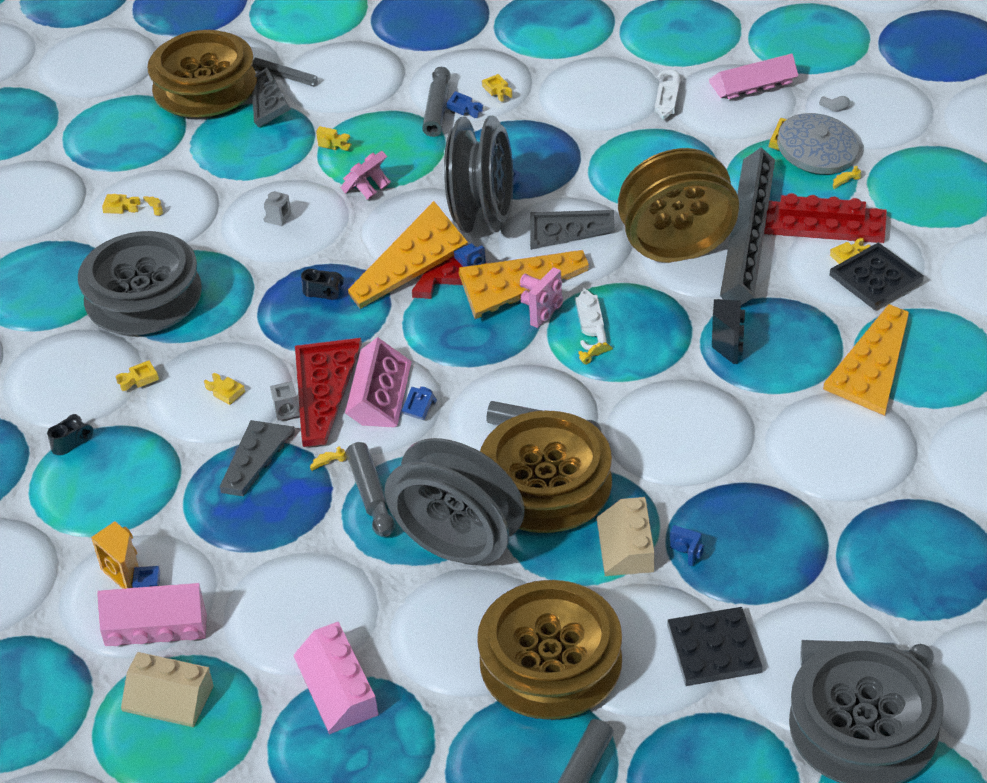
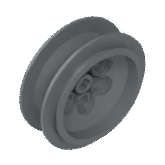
(478, 174)
(140, 282)
(454, 501)
(865, 713)

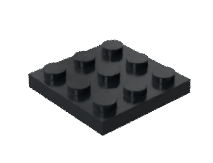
(876, 275)
(714, 646)

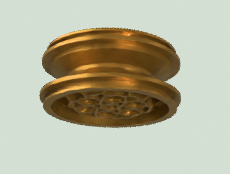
(678, 205)

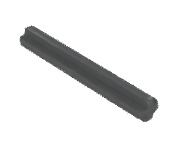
(286, 72)

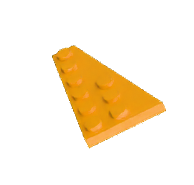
(418, 249)
(499, 282)
(870, 366)

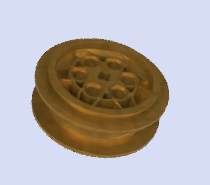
(202, 73)
(556, 465)
(550, 649)

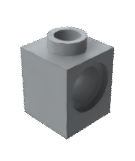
(284, 400)

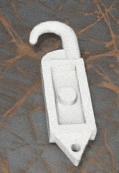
(667, 94)
(590, 317)

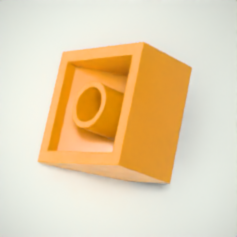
(116, 554)

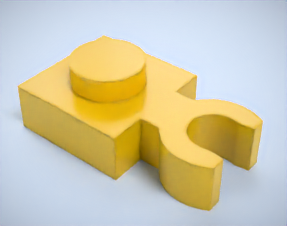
(497, 85)
(330, 139)
(119, 202)
(846, 250)
(139, 374)
(225, 390)

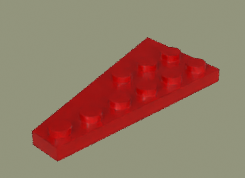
(322, 381)

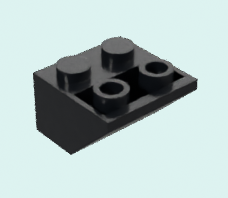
(727, 328)

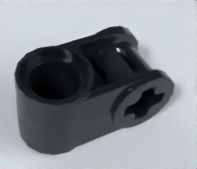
(319, 283)
(67, 434)

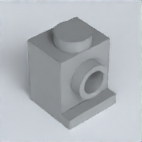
(277, 208)

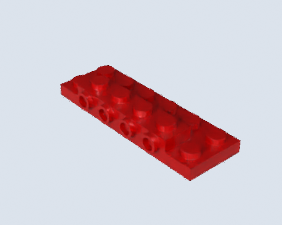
(825, 219)

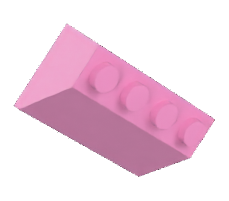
(755, 76)
(378, 385)
(152, 614)
(335, 679)

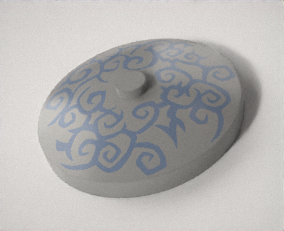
(818, 143)

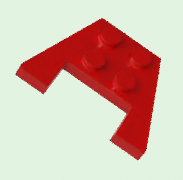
(443, 273)

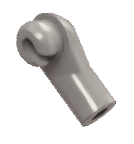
(835, 104)

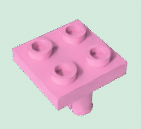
(360, 173)
(543, 297)

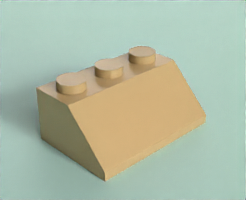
(626, 538)
(166, 689)

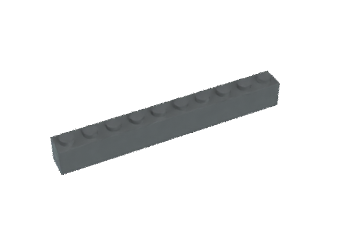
(748, 233)

